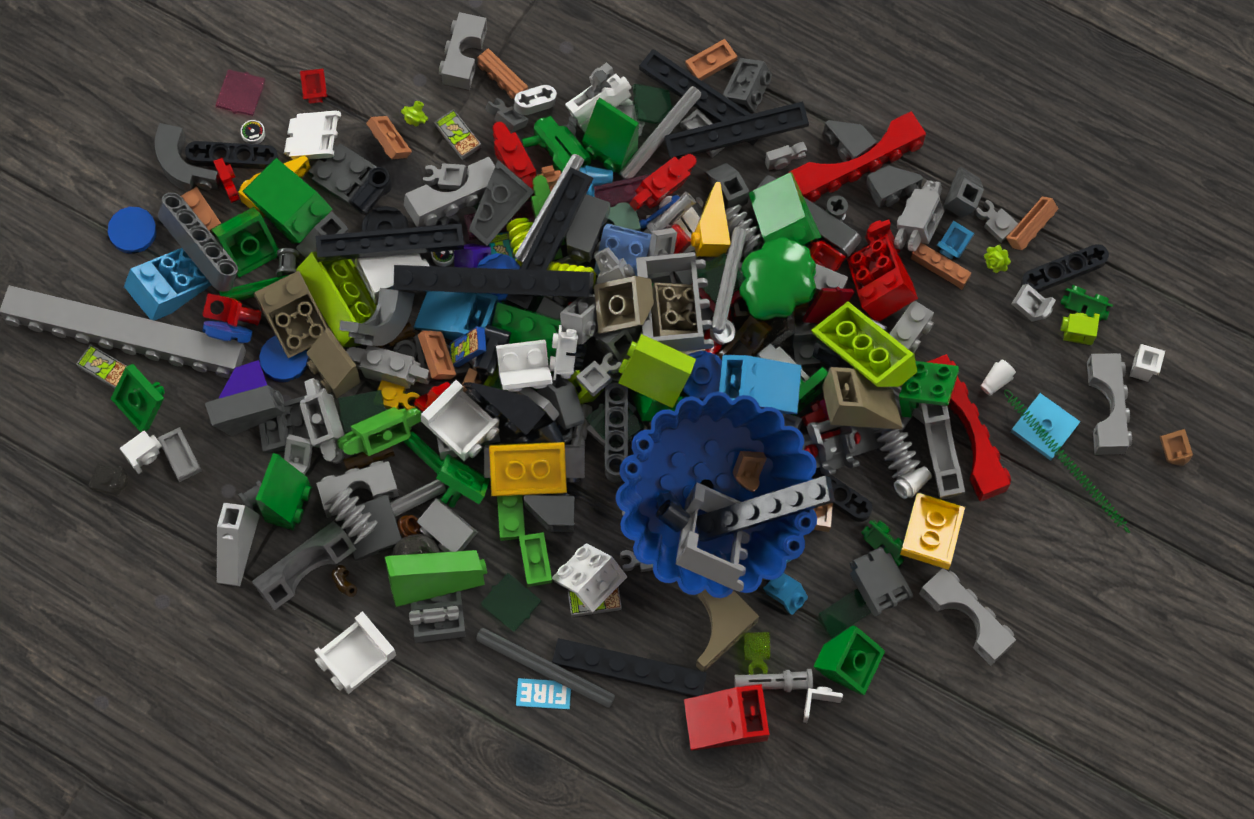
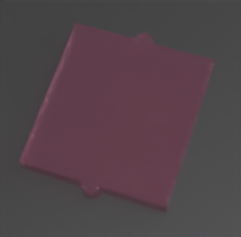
(240, 92)

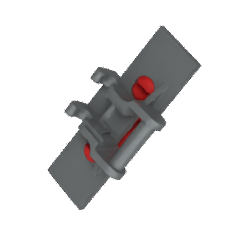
(839, 446)

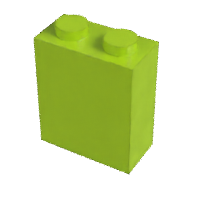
(656, 370)

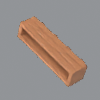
(501, 73)
(1032, 223)
(941, 265)

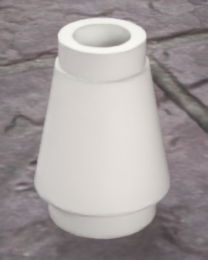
(999, 375)
(910, 483)

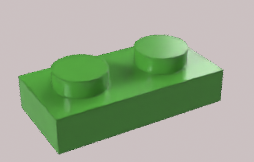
(510, 517)
(535, 559)

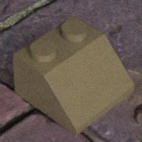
(623, 303)
(332, 364)

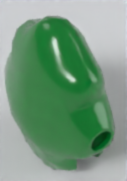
(777, 279)

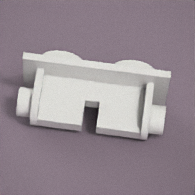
(563, 363)

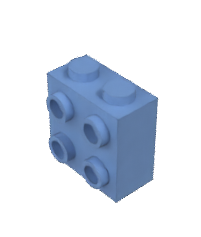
(624, 244)

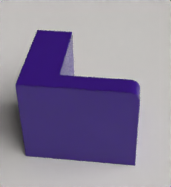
(470, 255)

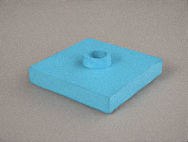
(1055, 421)

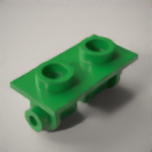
(1077, 299)
(880, 535)

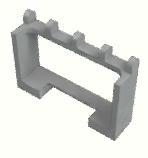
(672, 263)
(701, 561)

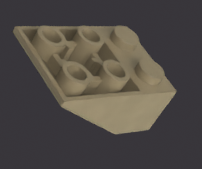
(674, 310)
(291, 313)
(859, 402)

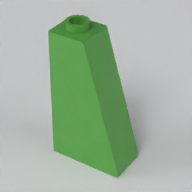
(433, 574)

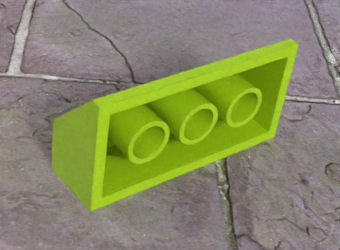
(338, 294)
(866, 347)

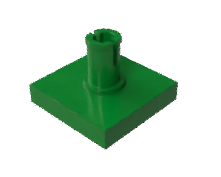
(811, 389)
(138, 397)
(461, 481)

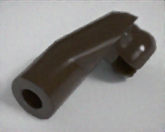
(342, 584)

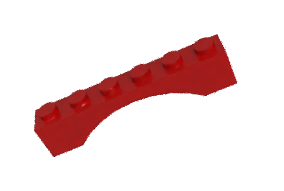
(902, 136)
(987, 473)

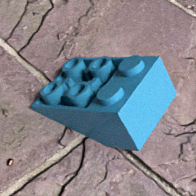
(165, 283)
(455, 312)
(766, 380)

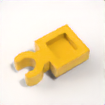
(394, 395)

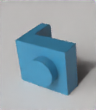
(955, 240)
(787, 592)

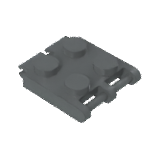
(341, 173)
(879, 580)

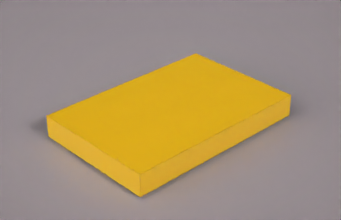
(528, 469)
(932, 531)

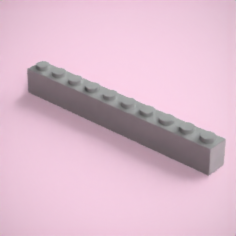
(121, 331)

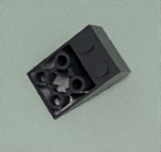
(514, 409)

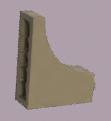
(729, 621)

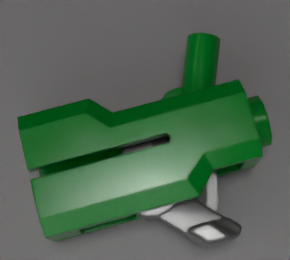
(557, 141)

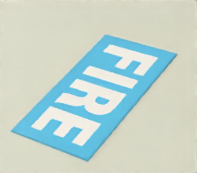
(542, 694)

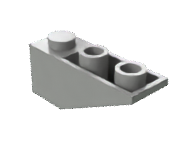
(234, 540)

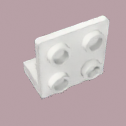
(523, 365)
(590, 576)

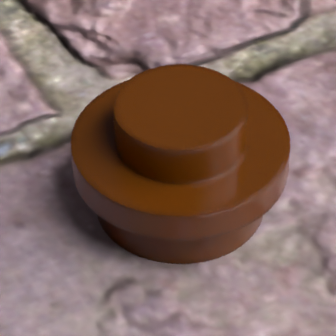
(408, 525)

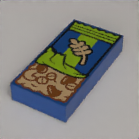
(468, 346)

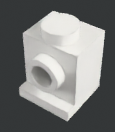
(1147, 362)
(141, 450)

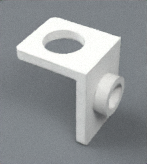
(820, 693)

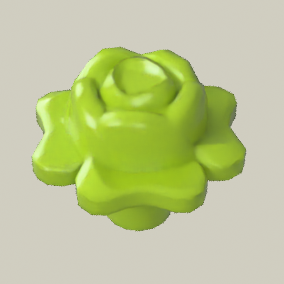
(414, 114)
(997, 259)

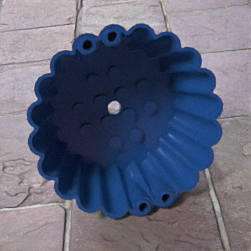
(704, 443)

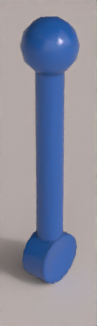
(643, 223)

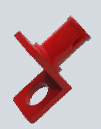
(232, 311)

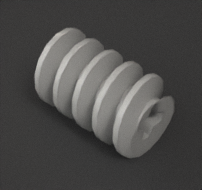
(734, 219)
(897, 451)
(351, 514)

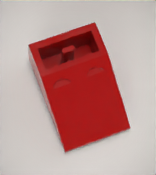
(881, 279)
(727, 718)

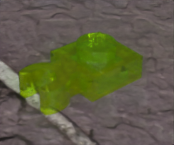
(757, 649)

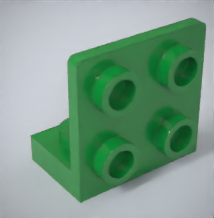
(929, 385)

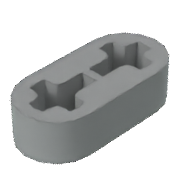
(535, 100)

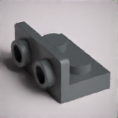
(748, 83)

